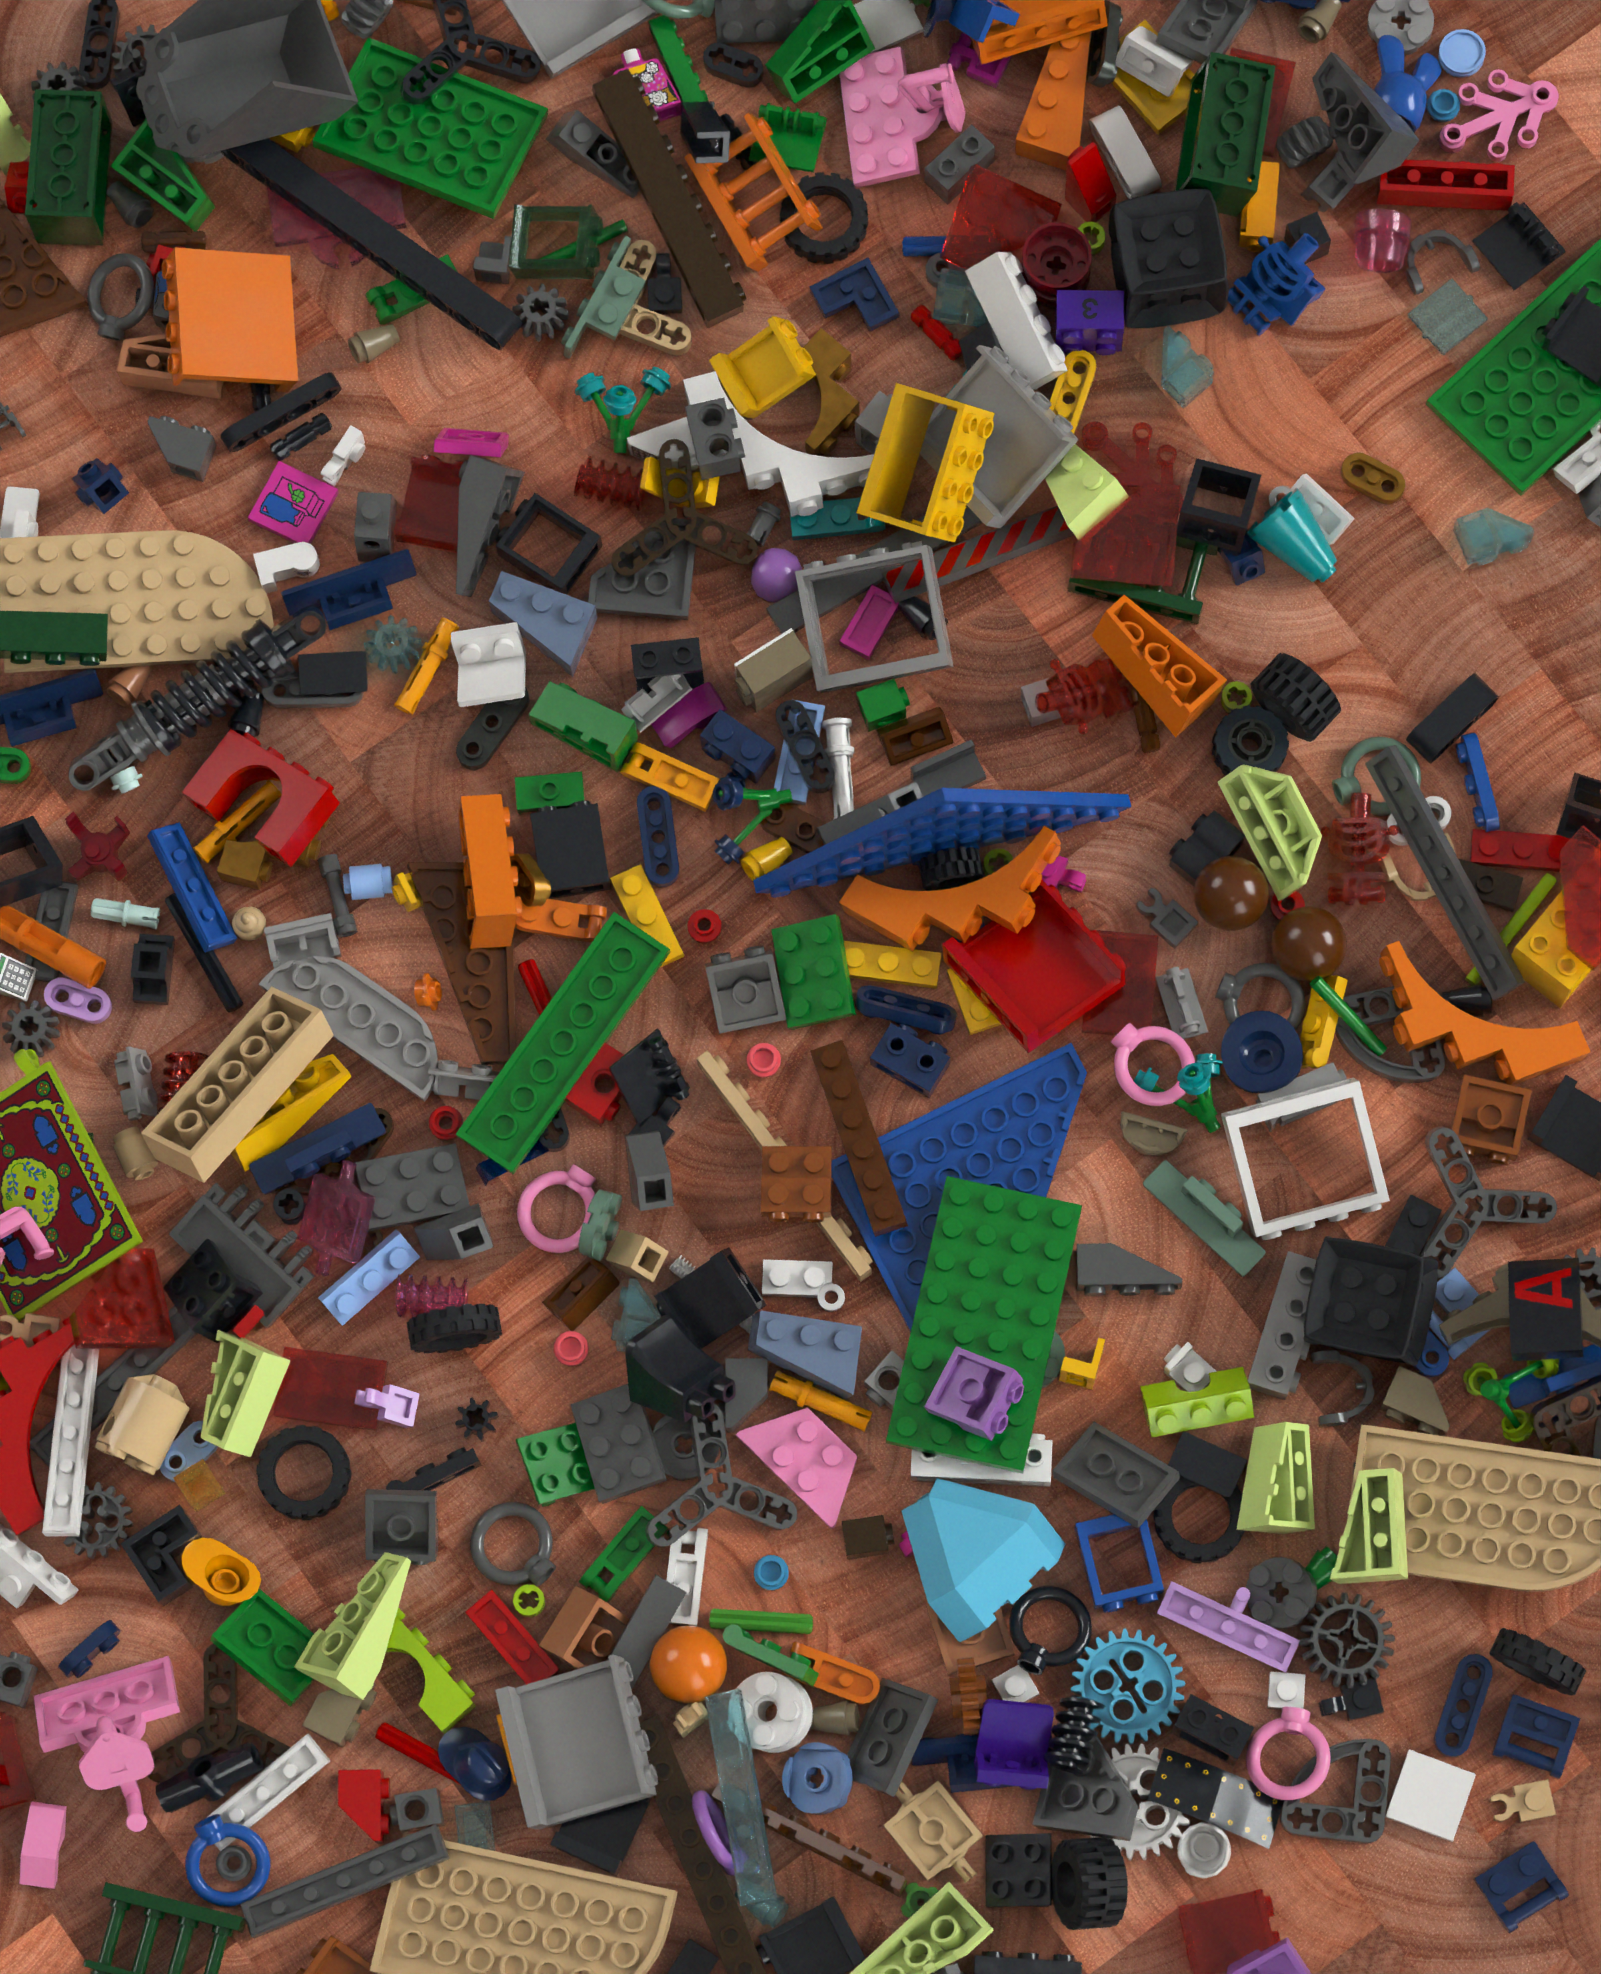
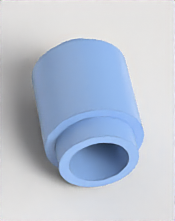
(368, 881)

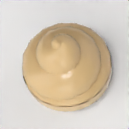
(248, 923)

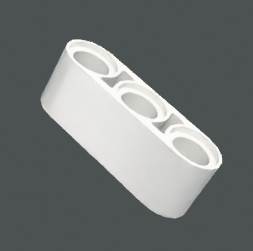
(1125, 153)

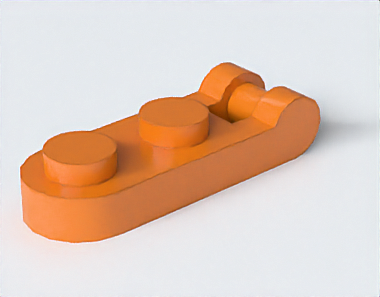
(562, 919)
(839, 1676)

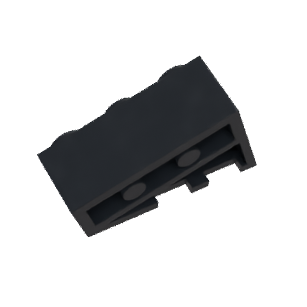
(1025, 1963)

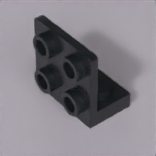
(210, 1292)

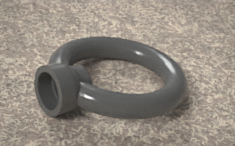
(111, 326)
(1231, 988)
(537, 1568)

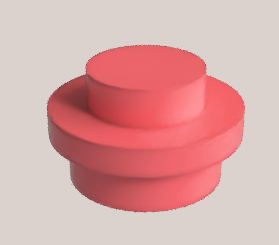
(763, 1060)
(571, 1348)

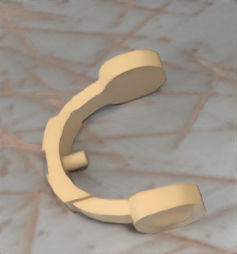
(1390, 870)

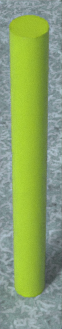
(1520, 918)

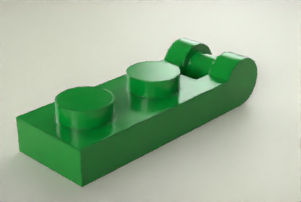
(406, 298)
(622, 1555)
(769, 1654)

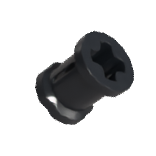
(283, 1199)

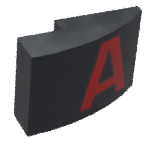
(1545, 1309)

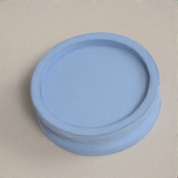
(1461, 53)

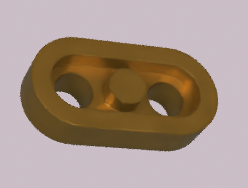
(1374, 477)
(532, 884)

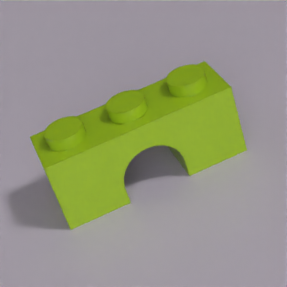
(1175, 1411)

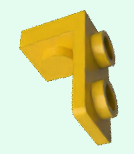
(704, 490)

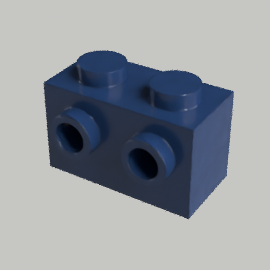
(737, 746)
(910, 1059)

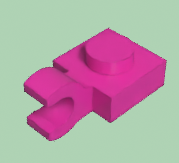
(1058, 874)

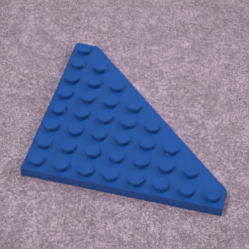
(937, 823)
(993, 1136)

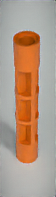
(50, 947)

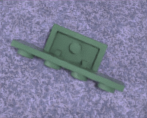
(610, 303)
(1205, 1216)

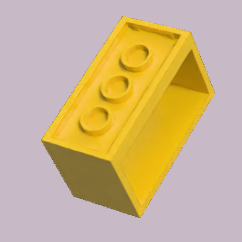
(898, 455)
(1545, 957)

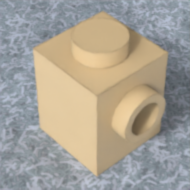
(637, 1255)

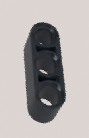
(1452, 718)

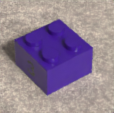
(1089, 321)

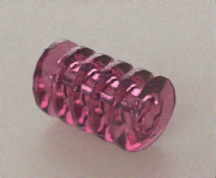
(428, 1296)

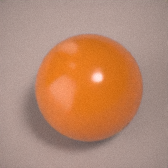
(688, 1664)

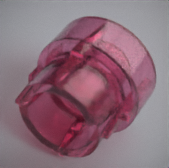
(1381, 239)

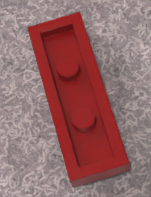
(1516, 850)
(511, 1639)

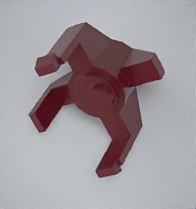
(98, 849)

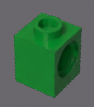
(882, 704)

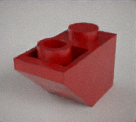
(362, 1799)

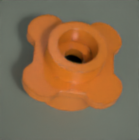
(428, 991)

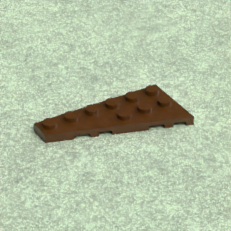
(29, 280)
(478, 975)
(827, 1845)

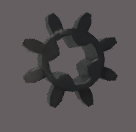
(478, 1429)

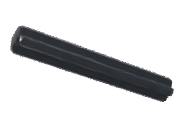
(208, 960)

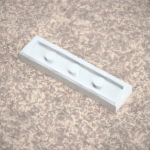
(272, 1786)

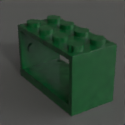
(1226, 130)
(68, 167)

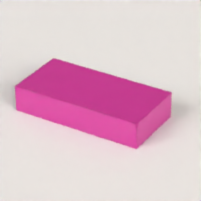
(869, 623)

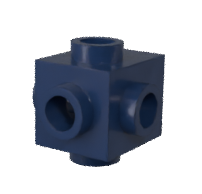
(99, 485)

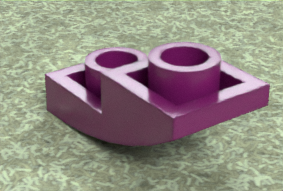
(691, 712)

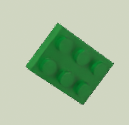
(813, 972)
(267, 1645)

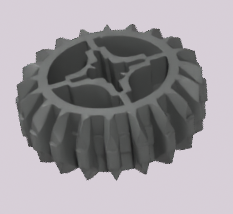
(1330, 1637)

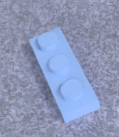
(788, 774)
(369, 1277)

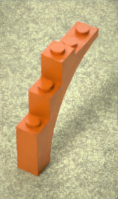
(959, 910)
(1429, 1018)

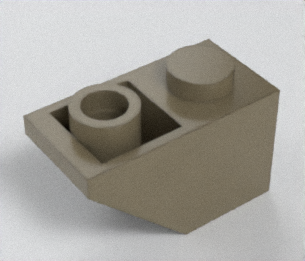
(1416, 1401)
(336, 1715)

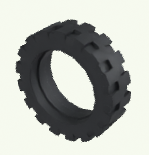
(833, 249)
(454, 1328)
(276, 1448)
(1191, 1551)
(1537, 1661)

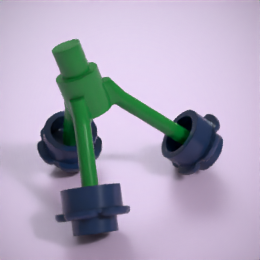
(729, 795)

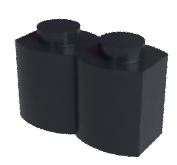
(1211, 839)

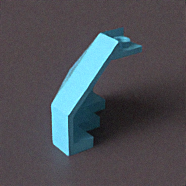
(977, 1552)

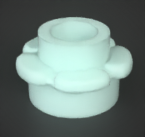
(126, 780)

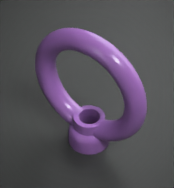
(713, 1828)

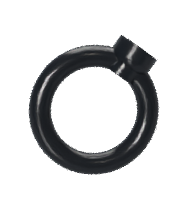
(1034, 1656)

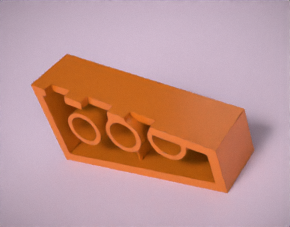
(1056, 108)
(1158, 665)
(488, 870)

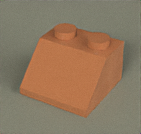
(584, 1630)

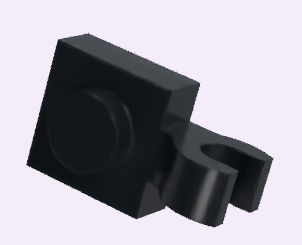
(664, 291)
(660, 1122)
(1357, 1701)

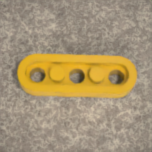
(1073, 385)

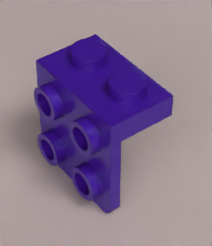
(1013, 1744)

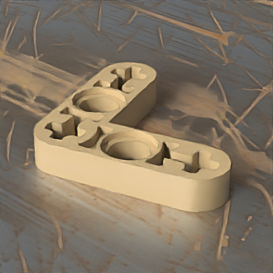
(640, 313)

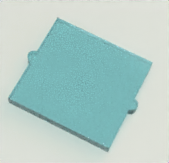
(1447, 317)

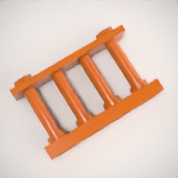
(736, 220)

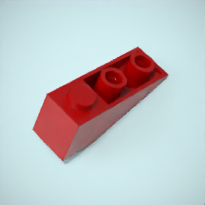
(1088, 184)

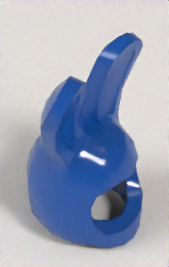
(1401, 90)

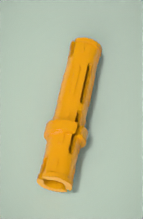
(429, 661)
(214, 844)
(820, 1400)

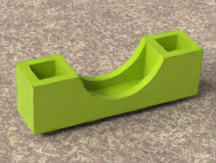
(443, 1697)

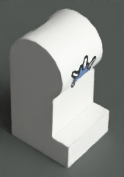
(286, 562)

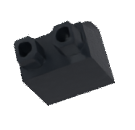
(673, 1373)

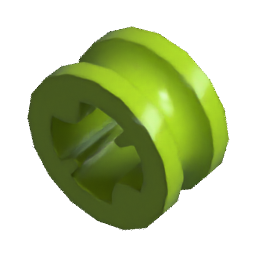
(1096, 228)
(1240, 688)
(992, 856)
(529, 1611)

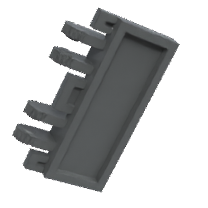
(246, 1248)

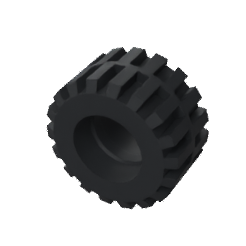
(1296, 696)
(1089, 1883)

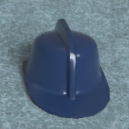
(475, 1763)

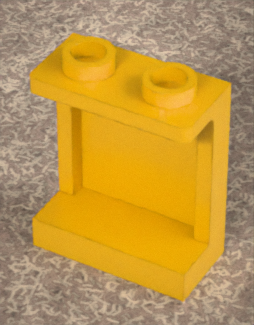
(764, 368)

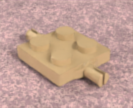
(933, 1831)

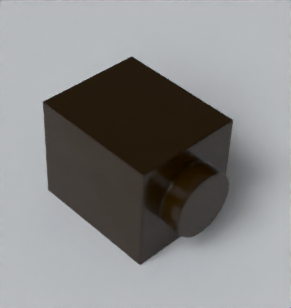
(867, 1537)

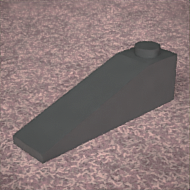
(1364, 126)
(484, 495)

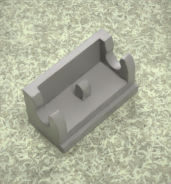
(302, 939)

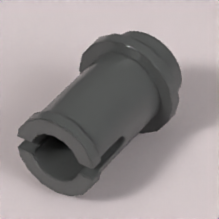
(764, 522)

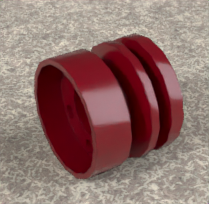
(1060, 248)

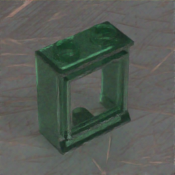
(586, 251)

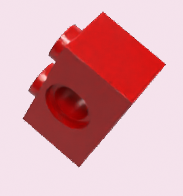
(585, 1097)

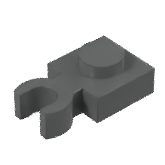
(1170, 921)

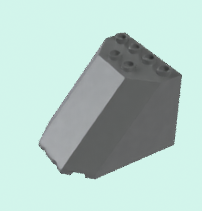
(242, 74)

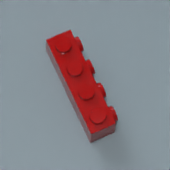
(1448, 185)

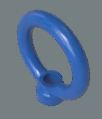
(212, 1831)

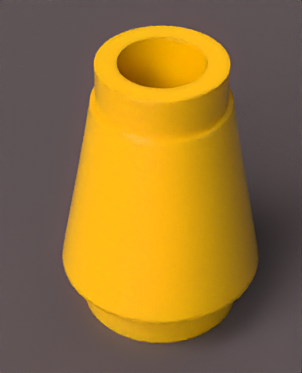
(765, 858)

